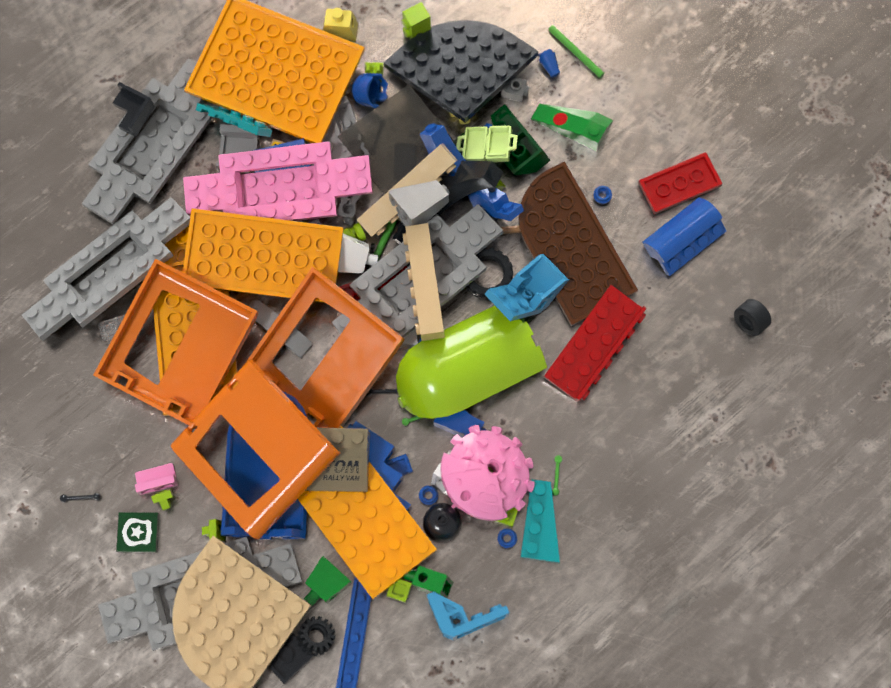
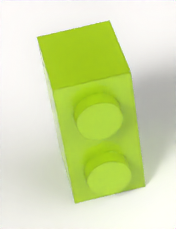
(415, 20)

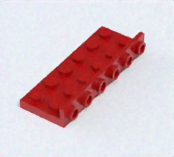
(595, 344)

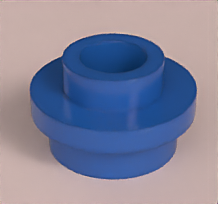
(605, 190)
(430, 489)
(504, 532)

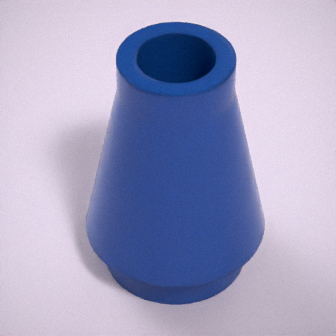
(549, 62)

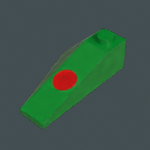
(576, 124)

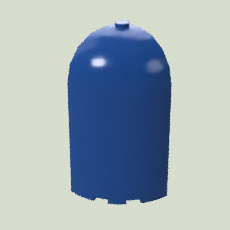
(251, 480)

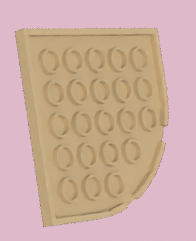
(231, 618)

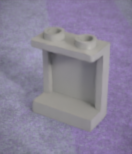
(236, 140)

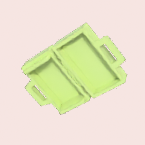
(487, 143)

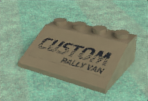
(351, 466)

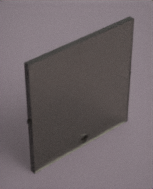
(391, 137)

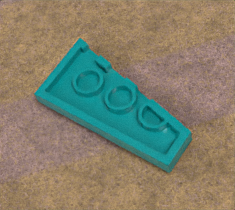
(235, 118)
(540, 526)

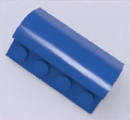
(685, 235)

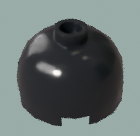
(438, 529)

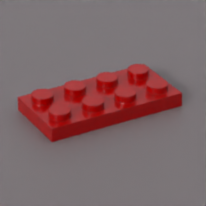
(680, 183)

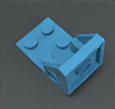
(529, 290)
(447, 611)

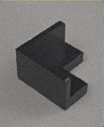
(137, 107)

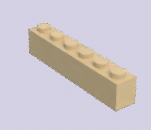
(426, 171)
(424, 282)

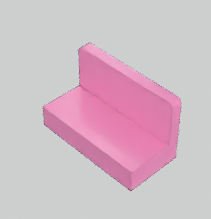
(155, 479)

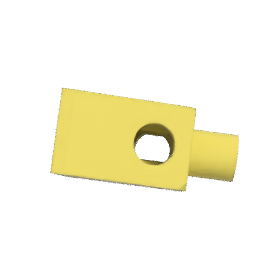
(341, 23)

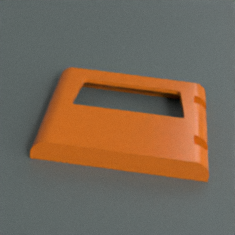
(202, 355)
(349, 365)
(274, 431)

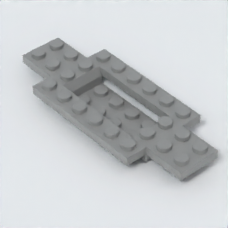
(153, 153)
(454, 268)
(113, 277)
(152, 607)

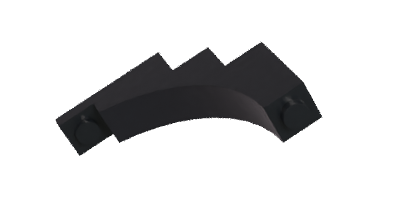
(469, 178)

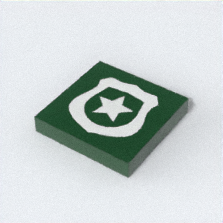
(137, 532)

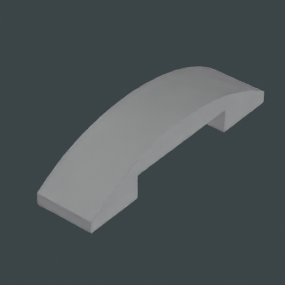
(296, 342)

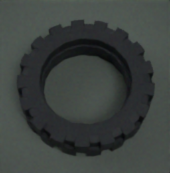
(498, 257)

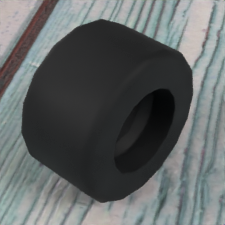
(752, 317)

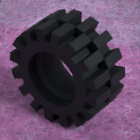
(308, 644)

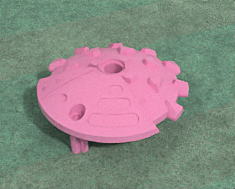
(474, 486)

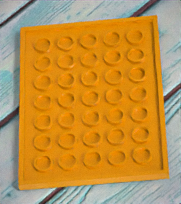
(275, 70)

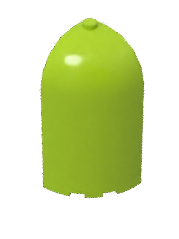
(467, 365)

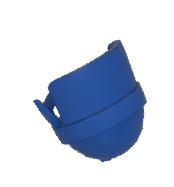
(367, 89)

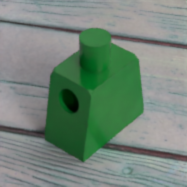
(435, 581)
(325, 582)

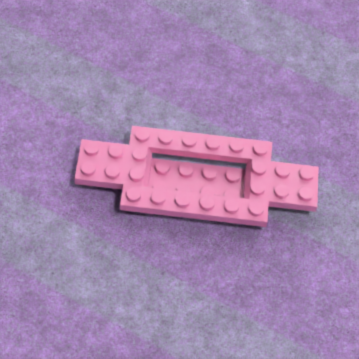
(283, 193)

